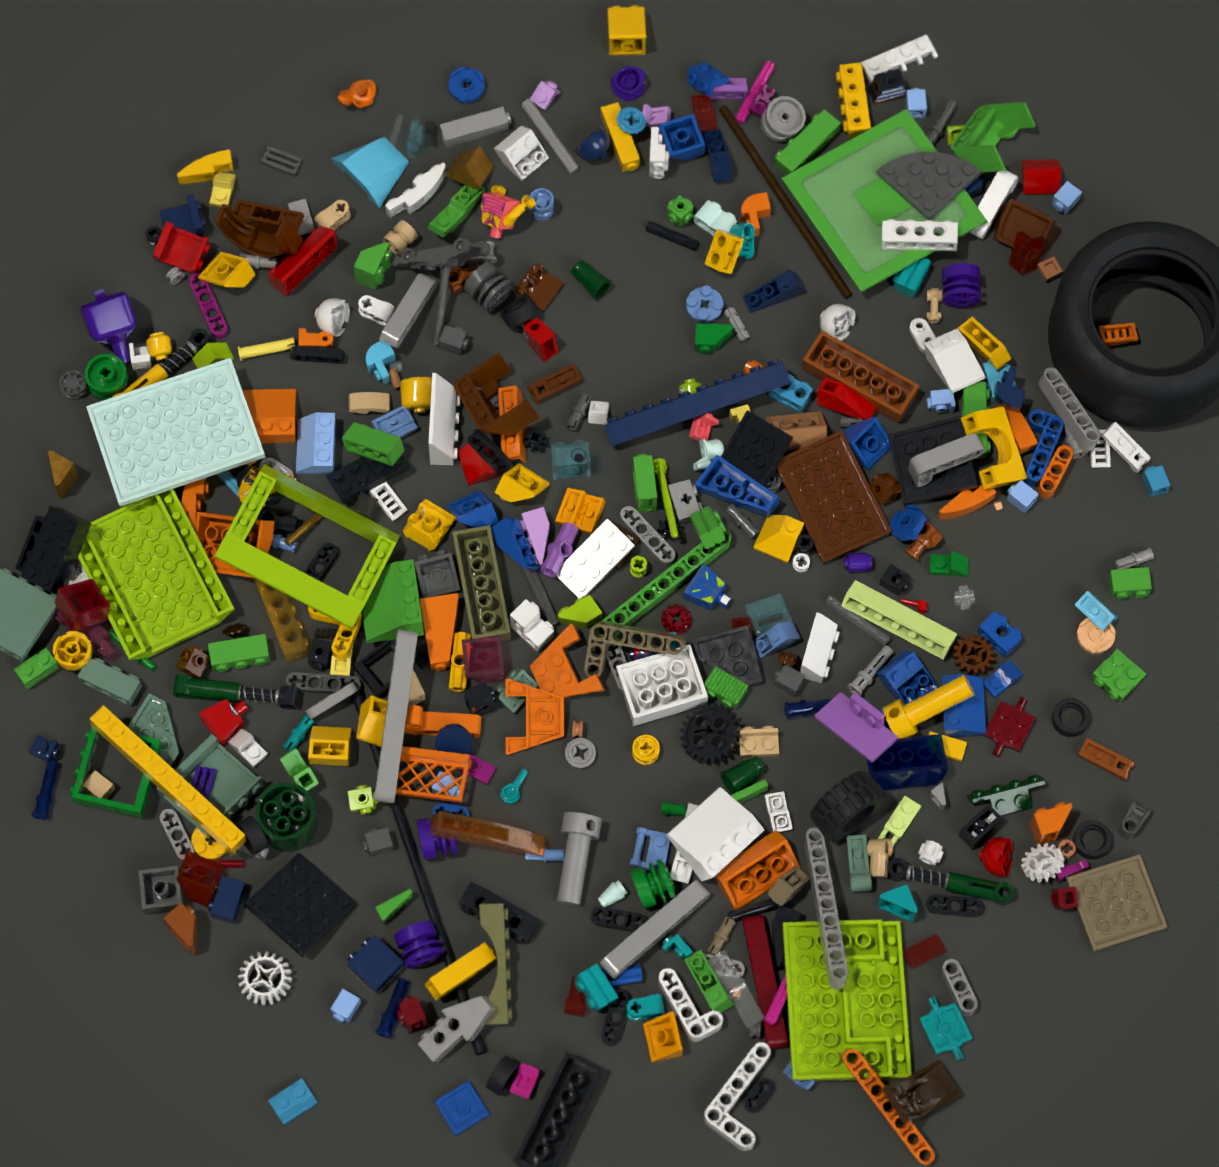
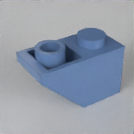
(776, 639)

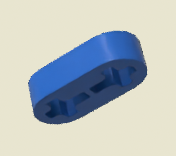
(452, 809)

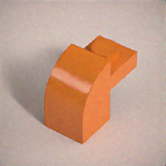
(755, 207)

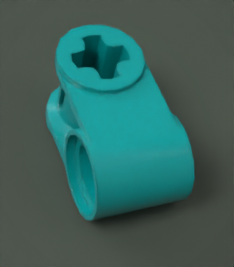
(747, 232)
(649, 1007)

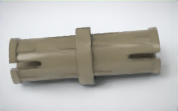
(721, 936)

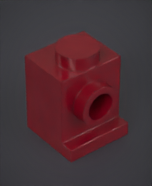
(1061, 899)

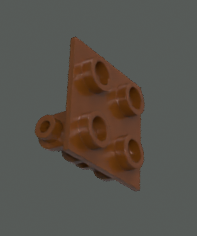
(539, 286)

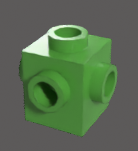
(680, 211)

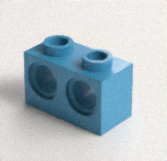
(788, 397)

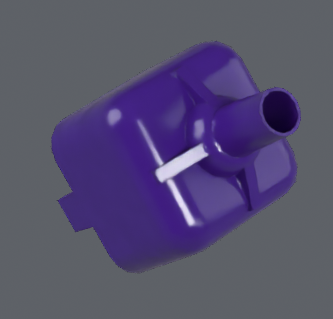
(110, 321)

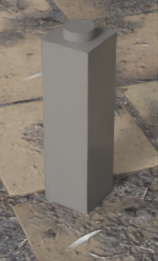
(475, 127)

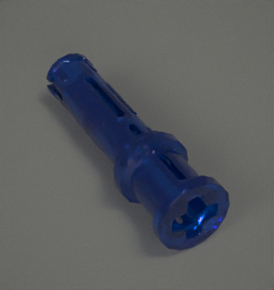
(803, 707)
(44, 798)
(390, 1017)

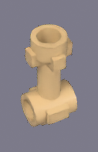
(934, 295)

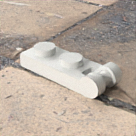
(1126, 447)

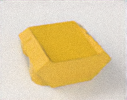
(428, 525)

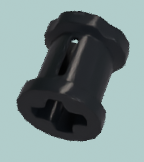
(806, 540)

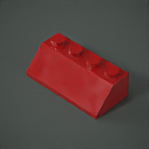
(311, 254)

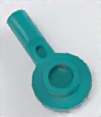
(510, 793)

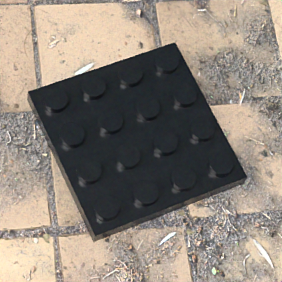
(923, 438)
(300, 904)

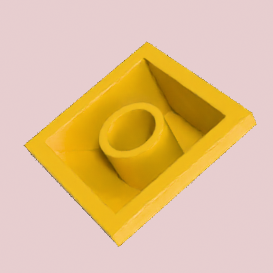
(228, 271)
(520, 484)
(779, 536)

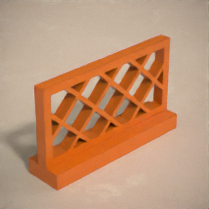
(434, 758)

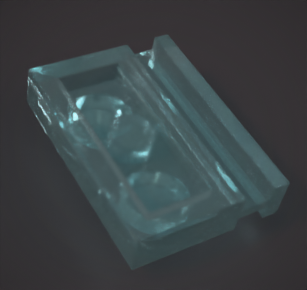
(415, 137)

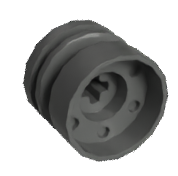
(488, 286)

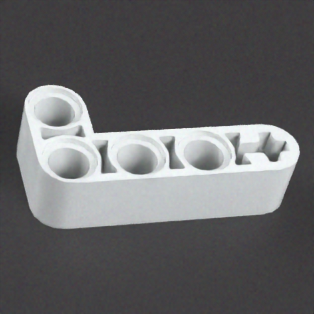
(994, 198)
(686, 1004)

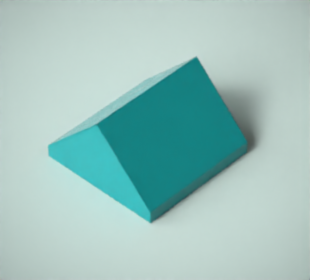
(899, 903)

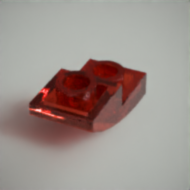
(704, 112)

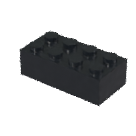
(56, 549)

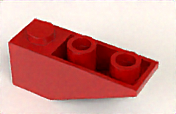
(842, 399)

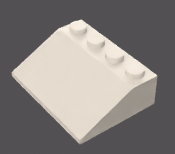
(443, 421)
(661, 685)
(714, 834)

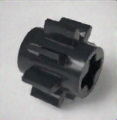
(538, 436)
(666, 533)

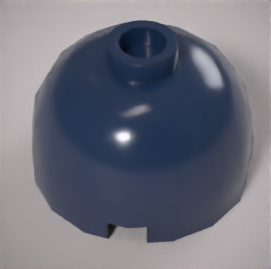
(594, 146)

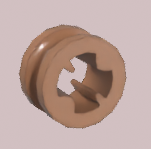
(577, 729)
(1071, 845)

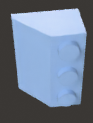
(316, 444)

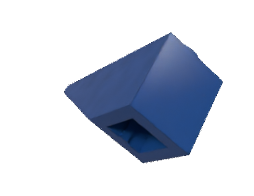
(511, 539)

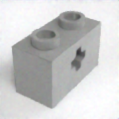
(680, 492)

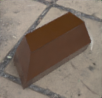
(1019, 217)

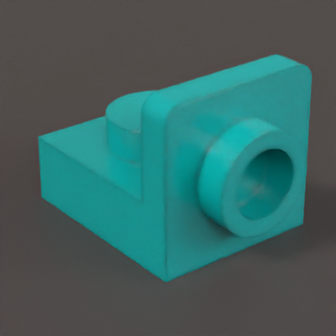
(680, 947)

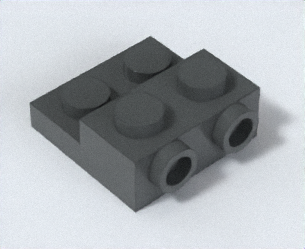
(436, 574)

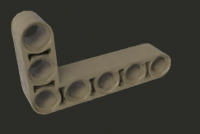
(628, 641)

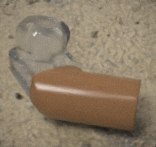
(394, 368)

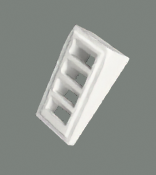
(1093, 457)
(393, 497)

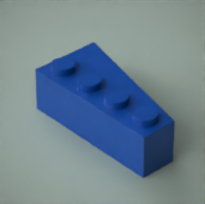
(735, 487)

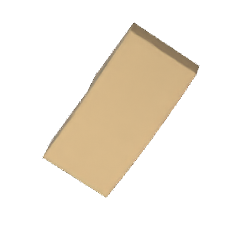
(369, 401)

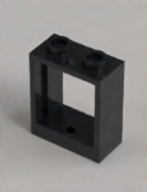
(366, 676)

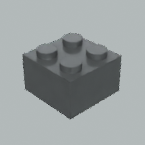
(160, 889)

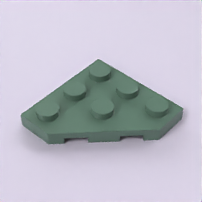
(154, 722)

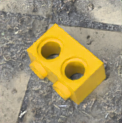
(724, 251)

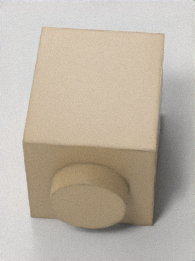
(98, 785)

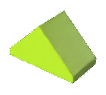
(211, 354)

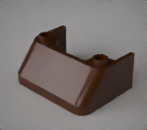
(476, 390)

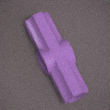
(559, 550)

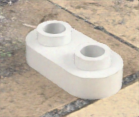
(922, 334)

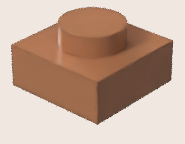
(1049, 269)

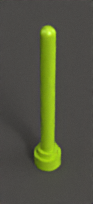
(660, 469)

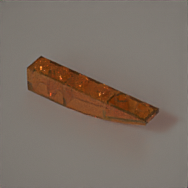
(486, 833)

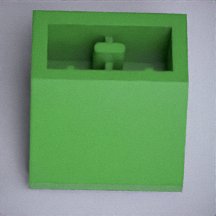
(372, 264)

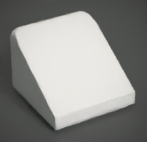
(598, 412)

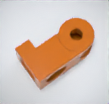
(321, 339)

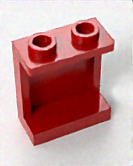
(181, 249)

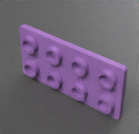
(857, 725)

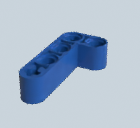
(1042, 450)

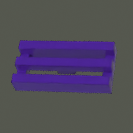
(204, 771)

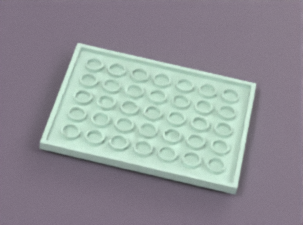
(175, 432)

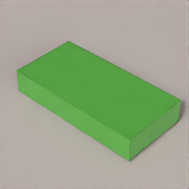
(751, 791)

